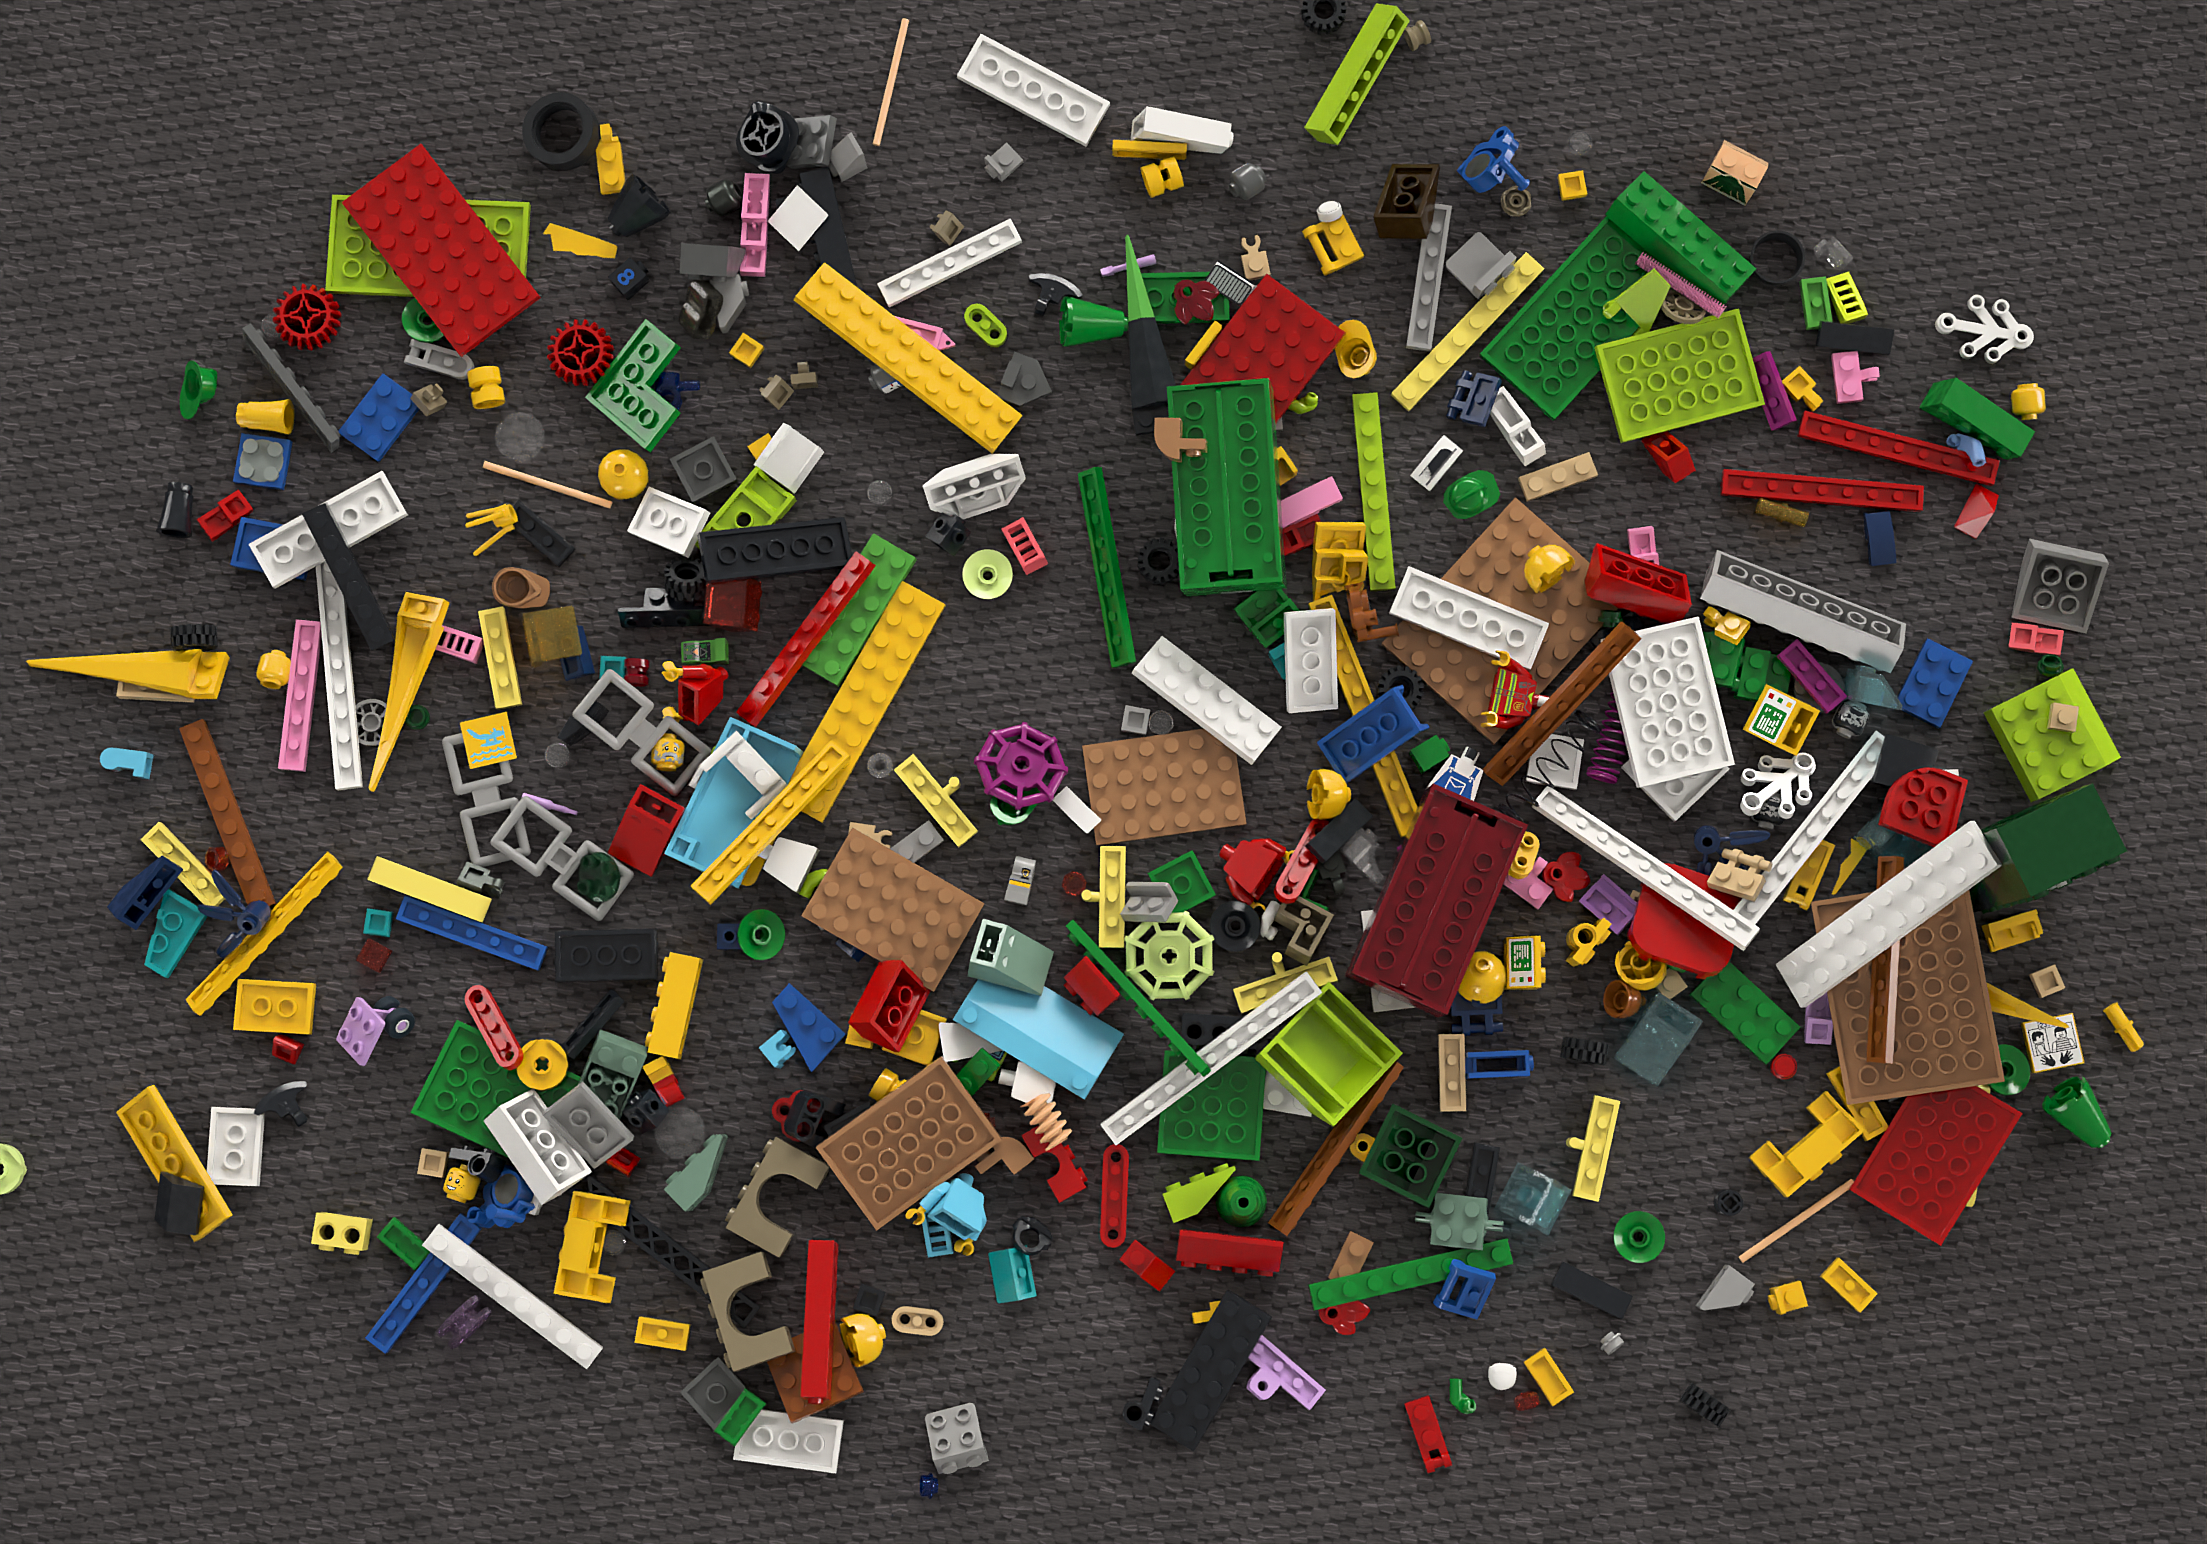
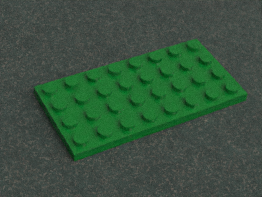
(1552, 339)

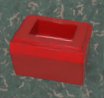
(286, 1048)
(623, 1162)

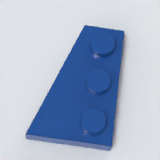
(808, 1026)

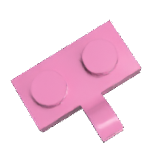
(1849, 376)
(1530, 888)

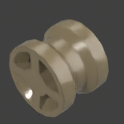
(1417, 35)

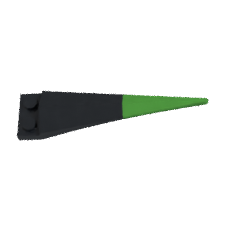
(1148, 360)

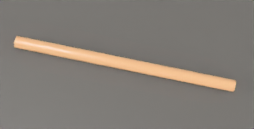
(890, 83)
(547, 484)
(1796, 1221)

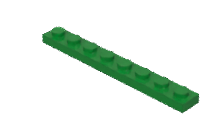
(1106, 567)
(1144, 1007)
(1405, 1275)

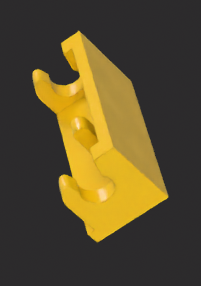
(2012, 930)

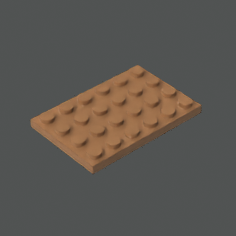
(1162, 786)
(892, 908)
(909, 1143)

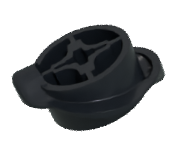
(774, 140)

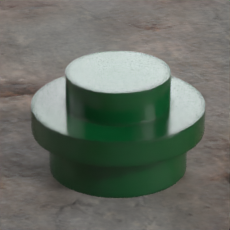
(1610, 618)
(2050, 665)
(417, 717)

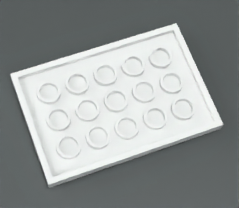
(1670, 705)

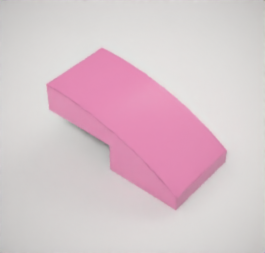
(1642, 543)

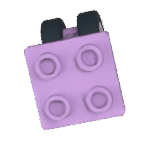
(365, 1026)

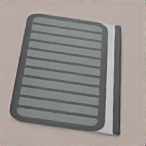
(1230, 283)

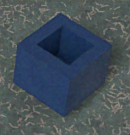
(722, 943)

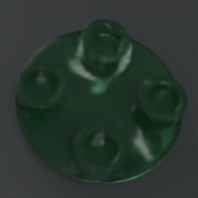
(598, 877)

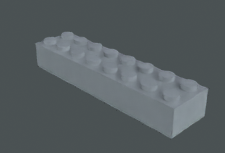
(1803, 611)

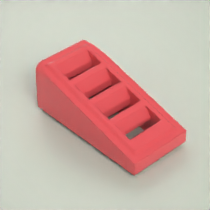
(1036, 556)

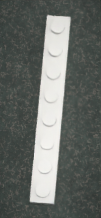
(512, 1296)

